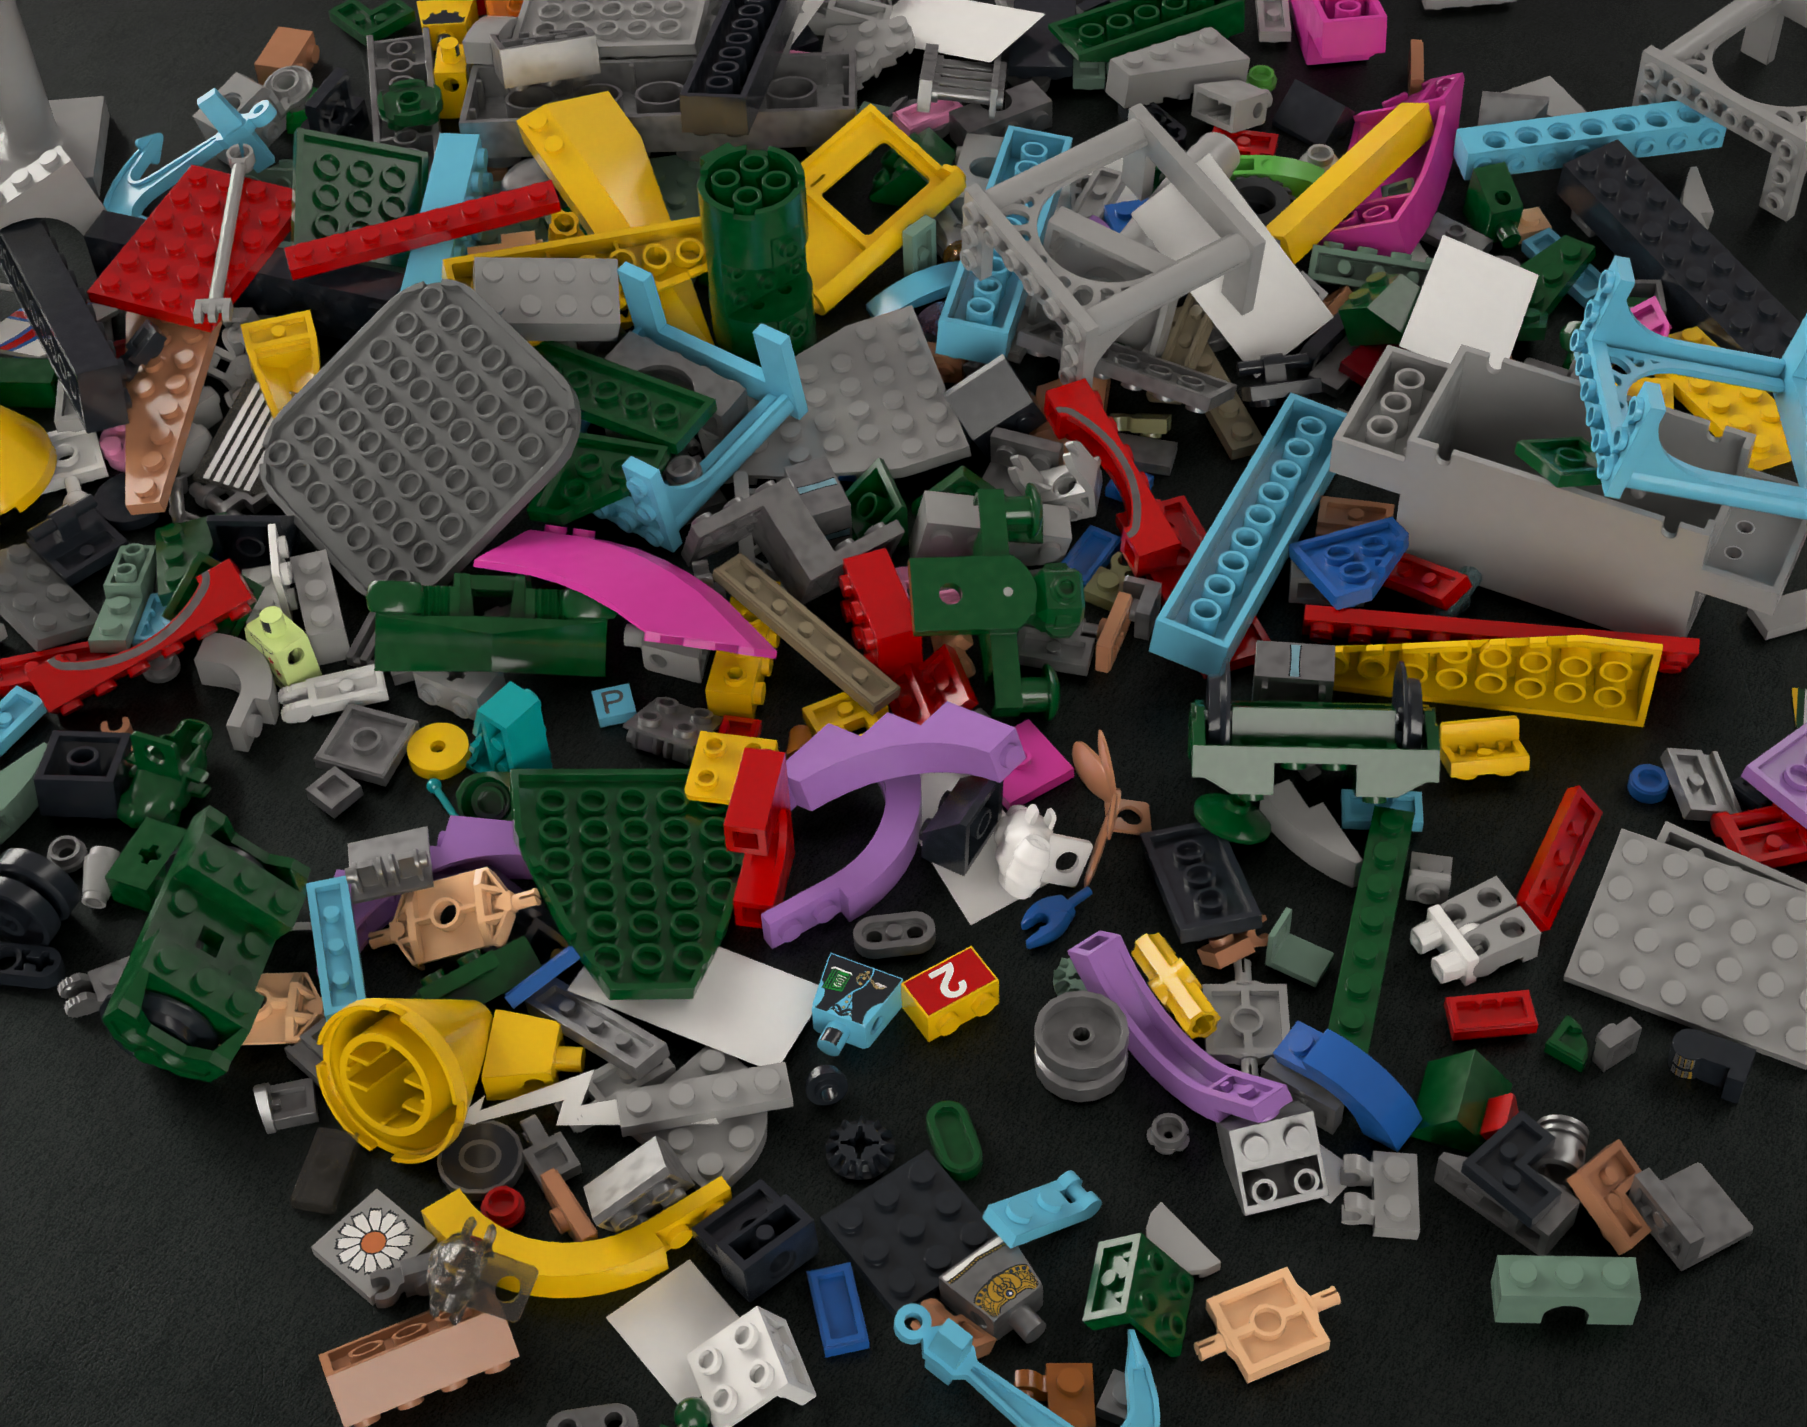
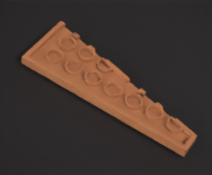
(162, 411)

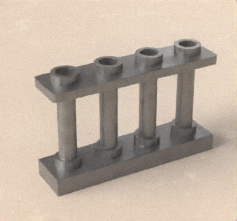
(960, 81)

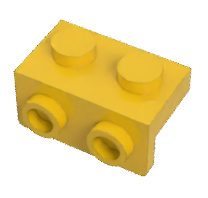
(1482, 747)

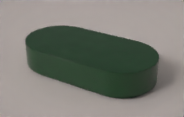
(954, 1140)

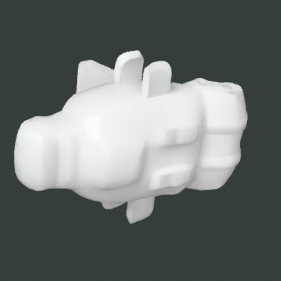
(1030, 850)

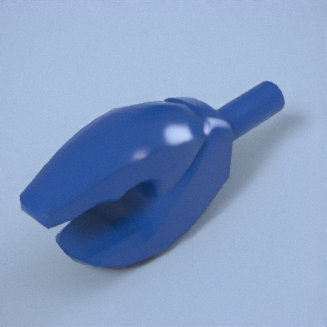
(1056, 913)

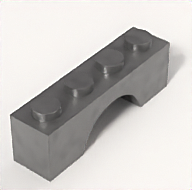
(651, 359)

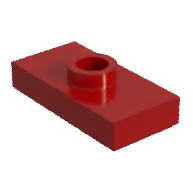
(1490, 1015)

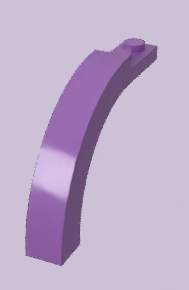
(863, 880)
(1164, 1047)

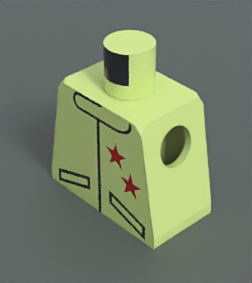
(281, 642)

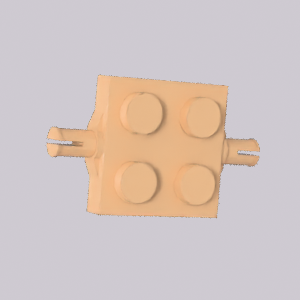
(1267, 1324)

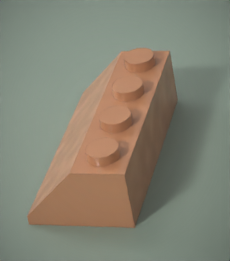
(413, 1360)

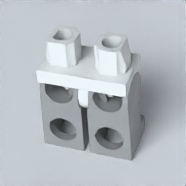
(1476, 933)

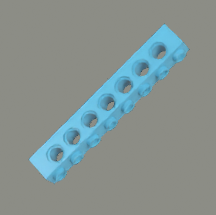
(1559, 139)

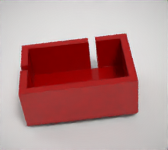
(879, 611)

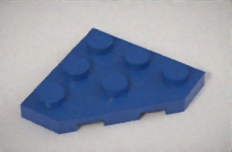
(1353, 561)

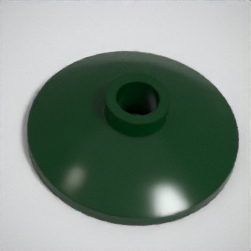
(1232, 818)

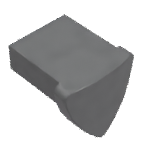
(286, 1104)

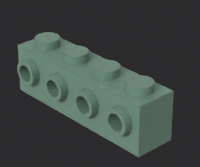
(1342, 267)

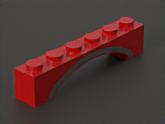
(1079, 416)
(66, 682)

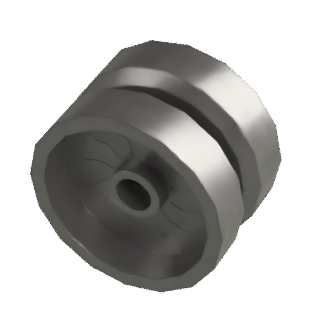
(1081, 1046)

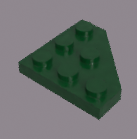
(592, 478)

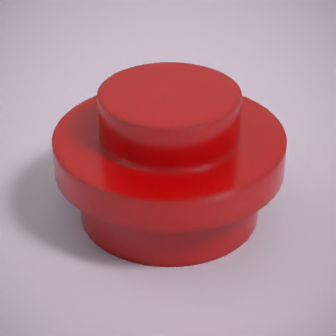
(503, 1206)

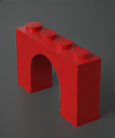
(760, 827)

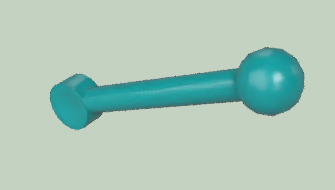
(434, 786)

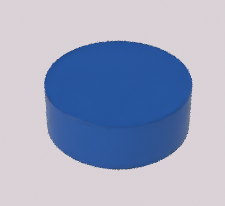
(1648, 784)

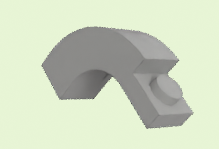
(243, 668)

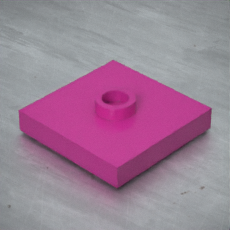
(1040, 770)

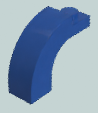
(1356, 1079)

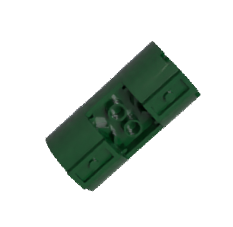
(756, 247)

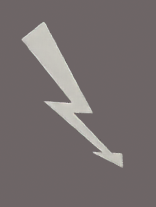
(569, 1090)

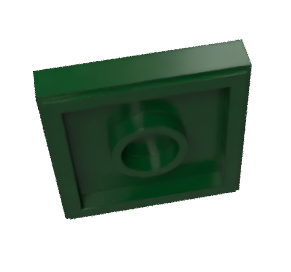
(1561, 460)

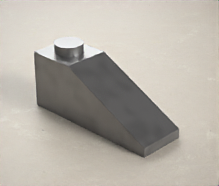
(1539, 1238)

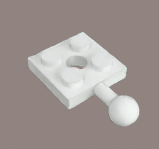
(84, 465)

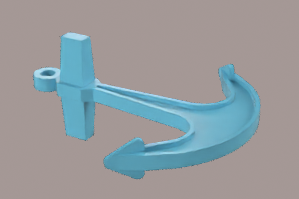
(131, 195)
(953, 1357)

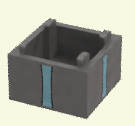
(823, 497)
(1293, 672)

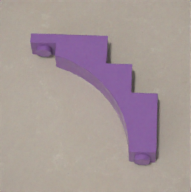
(895, 747)

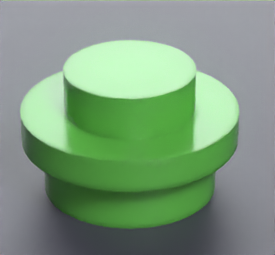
(1262, 77)

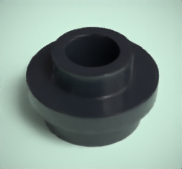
(826, 1085)

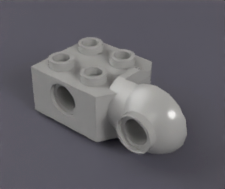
(285, 89)

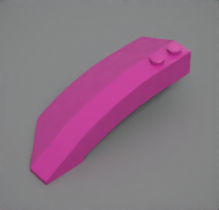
(1402, 219)
(637, 585)

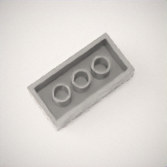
(552, 296)

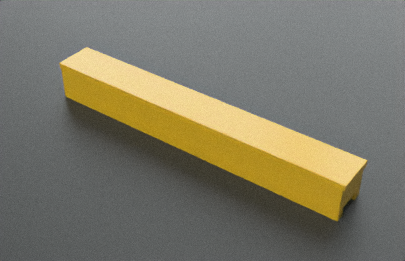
(1352, 179)

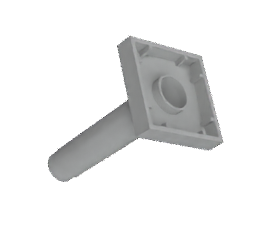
(35, 124)
(1119, 257)

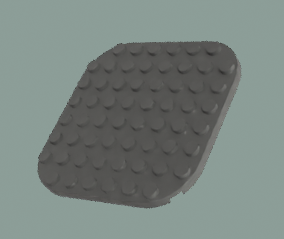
(420, 438)

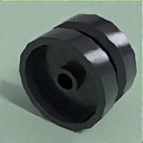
(33, 897)

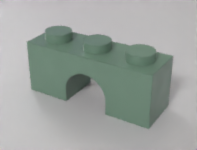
(1532, 1285)

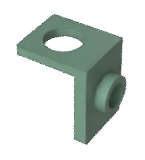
(1295, 955)

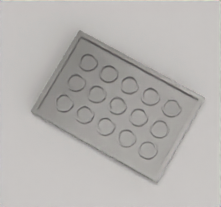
(1699, 946)

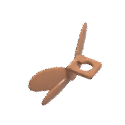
(1099, 778)

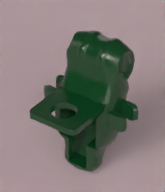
(166, 773)

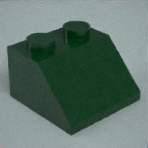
(1379, 309)

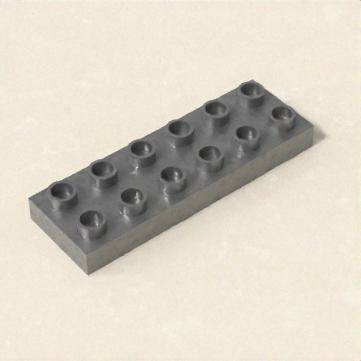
(802, 107)

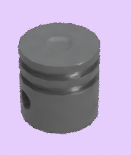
(1568, 1149)

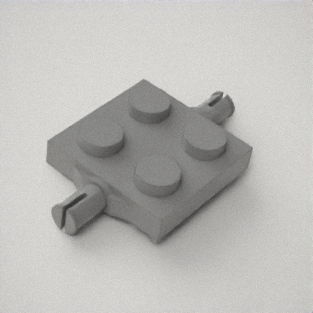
(1251, 1019)

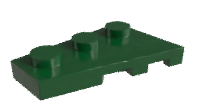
(1557, 270)
(175, 551)

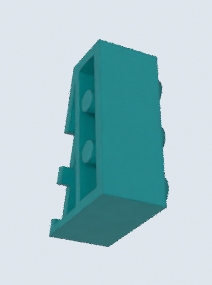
(509, 733)

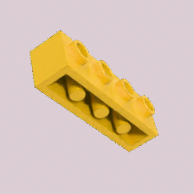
(738, 680)

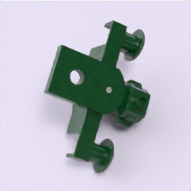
(999, 599)

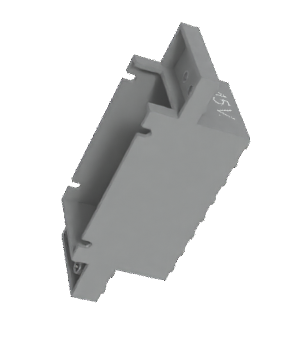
(1465, 498)

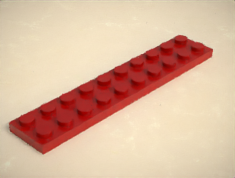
(1365, 626)

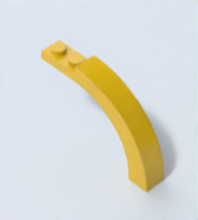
(586, 1266)

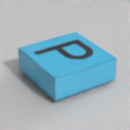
(614, 705)

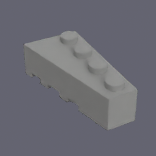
(950, 524)

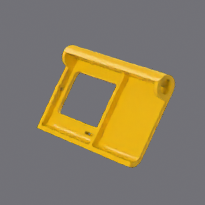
(838, 252)

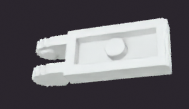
(332, 693)

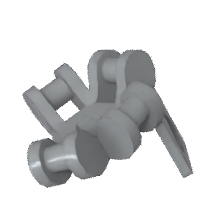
(239, 366)

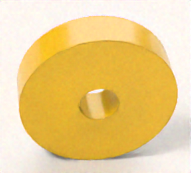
(436, 737)

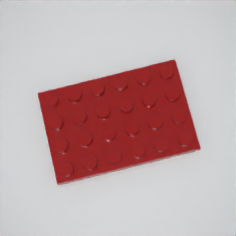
(176, 248)

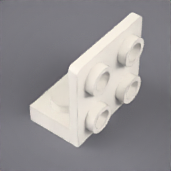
(275, 578)
(749, 1367)

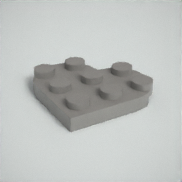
(875, 44)

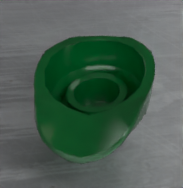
(485, 796)

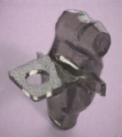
(466, 1272)

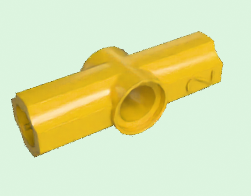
(1175, 985)

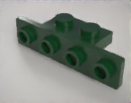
(483, 975)

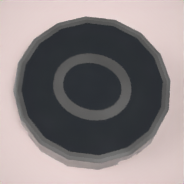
(481, 1159)

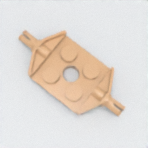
(481, 920)
(289, 1009)

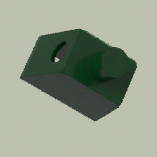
(1494, 204)

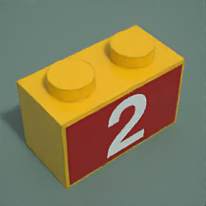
(950, 994)

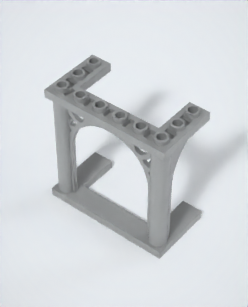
(1674, 74)
(1095, 326)

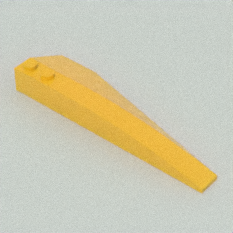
(606, 180)
(666, 249)
(1530, 675)

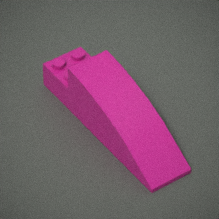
(1339, 29)

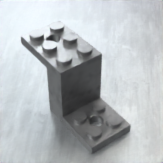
(786, 538)

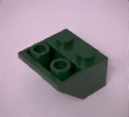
(898, 179)

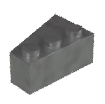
(545, 58)

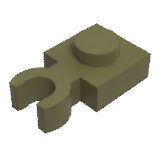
(1146, 424)
(1107, 583)

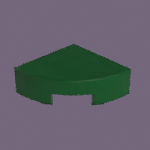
(1568, 1044)

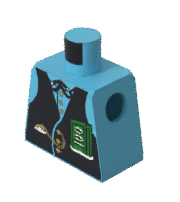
(853, 1004)

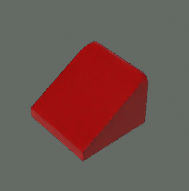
(1498, 1113)

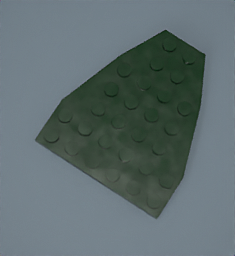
(629, 873)

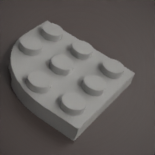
(720, 1148)

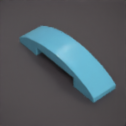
(915, 290)

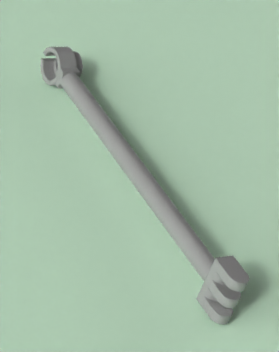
(216, 303)

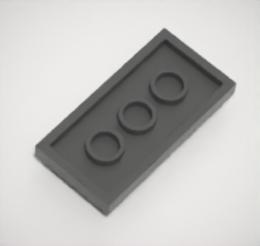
(40, 601)

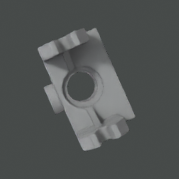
(1057, 483)

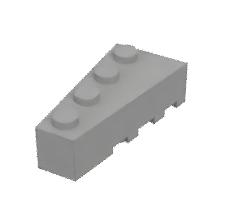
(1174, 68)

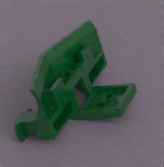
(437, 629)

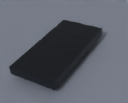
(1038, 50)

